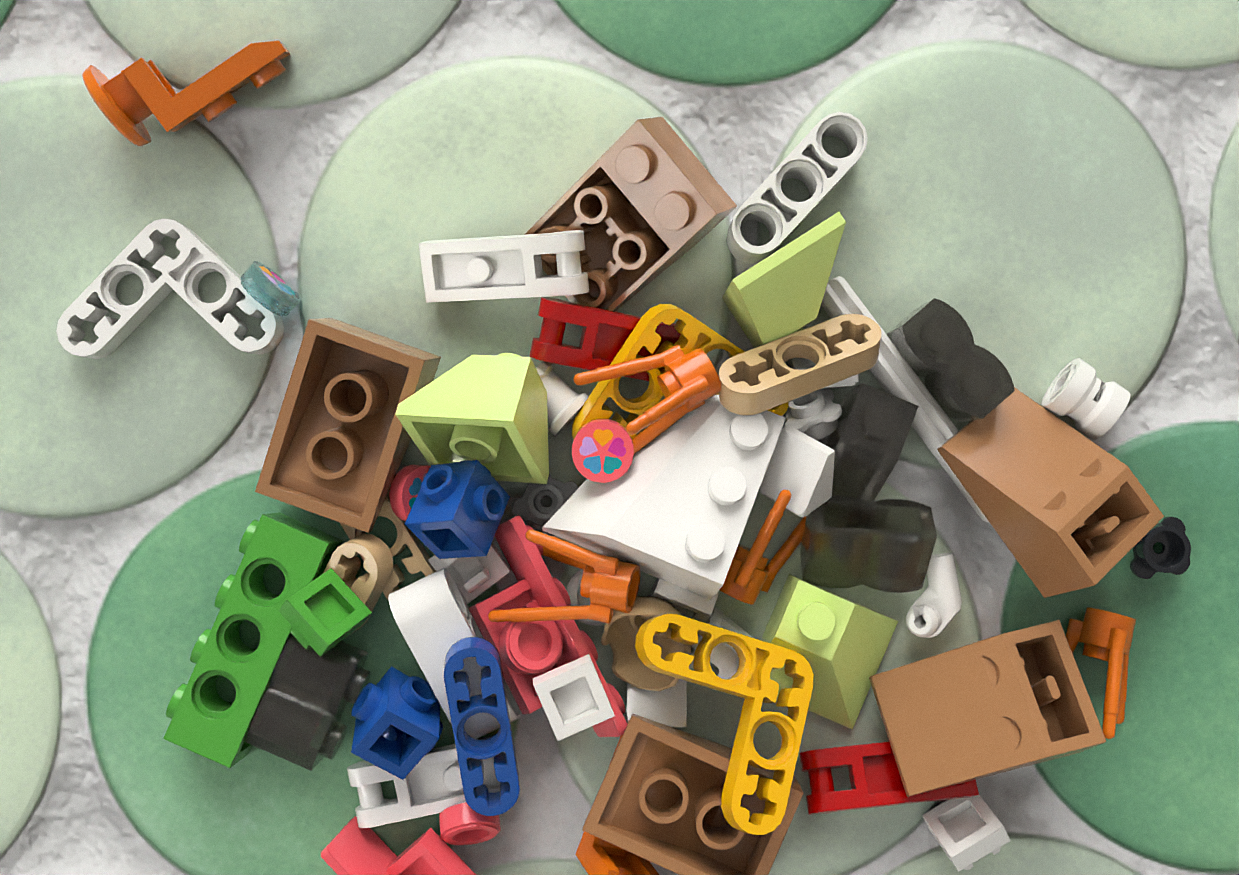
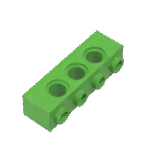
(198, 713)

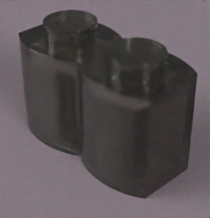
(956, 372)
(868, 544)
(306, 702)

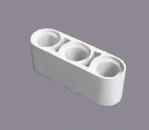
(808, 164)
(432, 620)

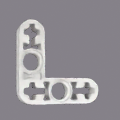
(178, 275)

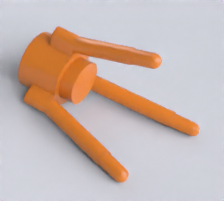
(685, 385)
(748, 568)
(604, 580)
(1109, 639)

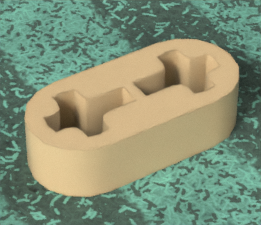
(377, 563)

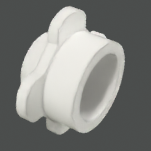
(814, 413)

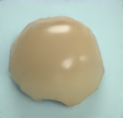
(622, 637)

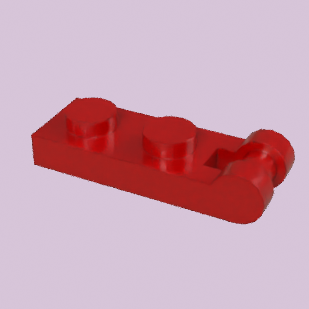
(600, 339)
(872, 777)

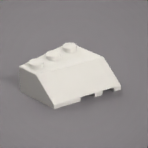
(680, 499)

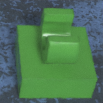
(324, 612)

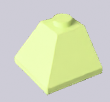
(786, 287)
(486, 413)
(837, 639)

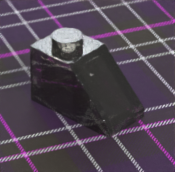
(868, 440)

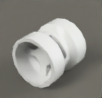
(1086, 399)

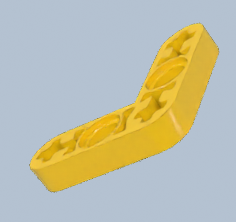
(693, 336)
(755, 686)

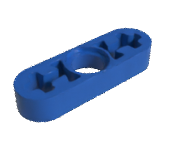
(473, 751)

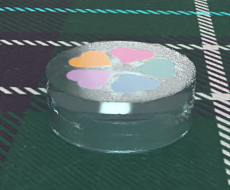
(269, 289)

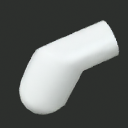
(939, 601)

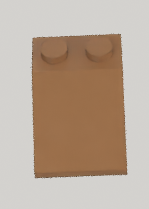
(339, 425)
(667, 804)

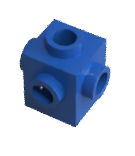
(458, 509)
(396, 722)

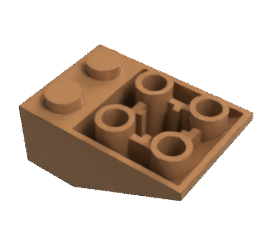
(637, 212)
(1050, 494)
(986, 709)

